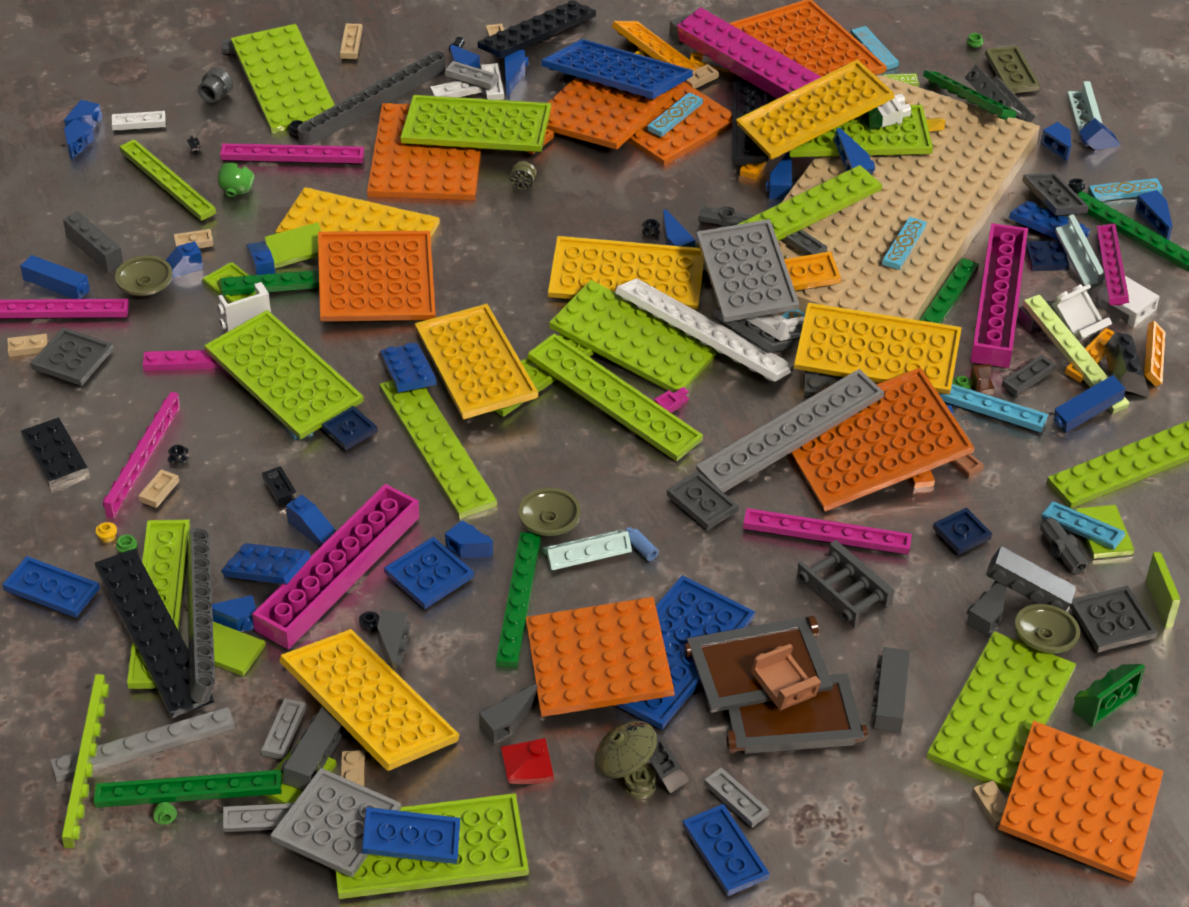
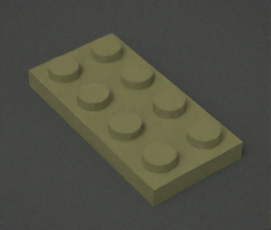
(1012, 69)

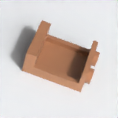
(783, 677)

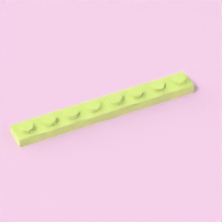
(1068, 345)

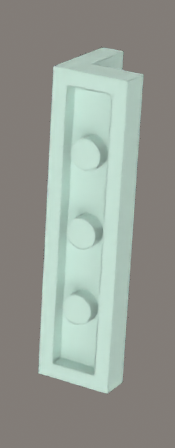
(1087, 102)
(1080, 253)
(588, 549)

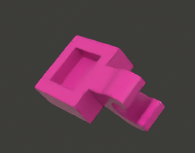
(672, 401)

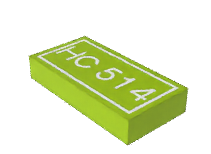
(910, 78)

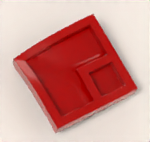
(528, 762)

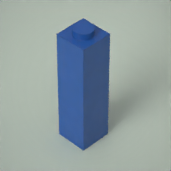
(55, 277)
(1089, 404)

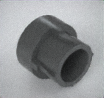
(215, 85)

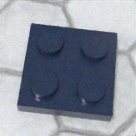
(1046, 256)
(349, 428)
(962, 531)

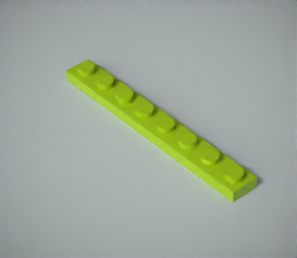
(168, 180)
(84, 768)

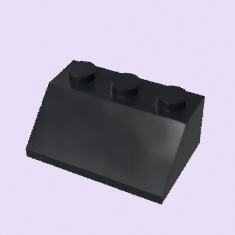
(1125, 363)

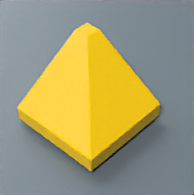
(936, 124)

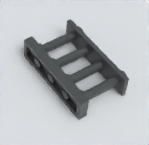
(998, 91)
(853, 568)

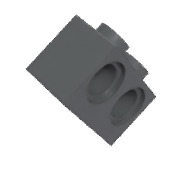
(668, 766)

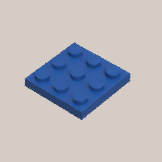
(429, 572)

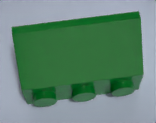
(1108, 693)

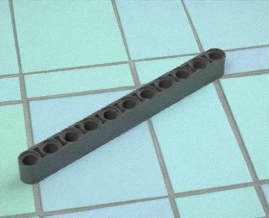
(371, 98)
(200, 616)

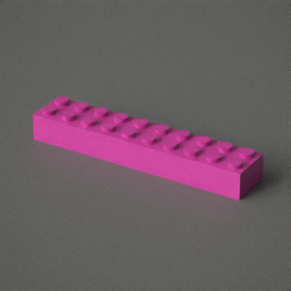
(743, 54)
(999, 296)
(336, 566)

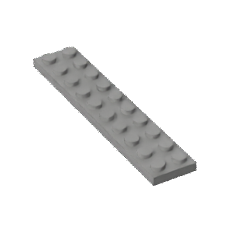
(790, 431)

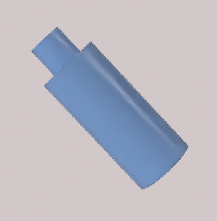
(642, 544)

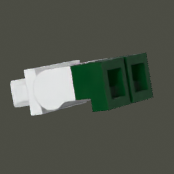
(887, 113)

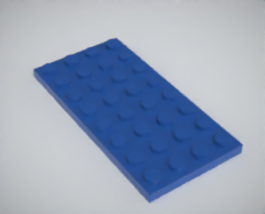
(617, 68)
(686, 613)

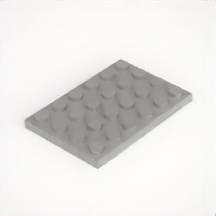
(747, 270)

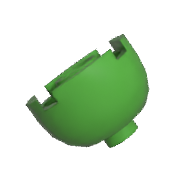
(235, 180)

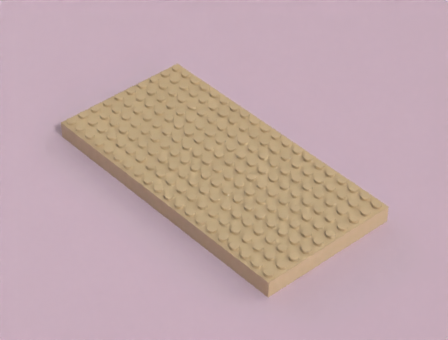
(947, 189)

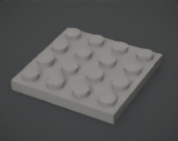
(329, 821)

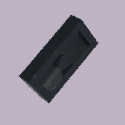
(279, 485)

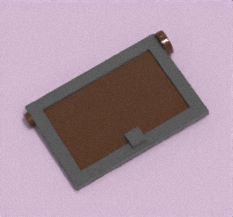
(727, 657)
(818, 722)

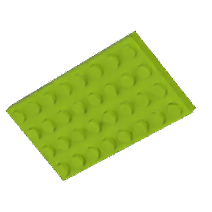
(282, 76)
(476, 123)
(896, 139)
(632, 337)
(283, 373)
(997, 708)
(487, 850)

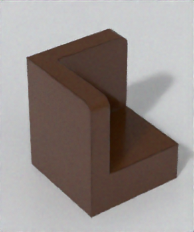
(981, 379)

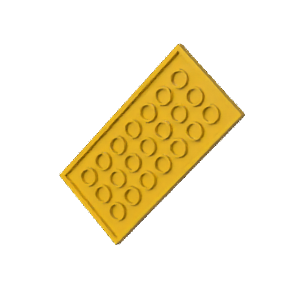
(815, 109)
(350, 214)
(612, 263)
(879, 345)
(476, 361)
(369, 699)

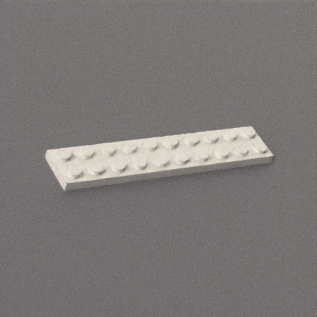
(704, 329)

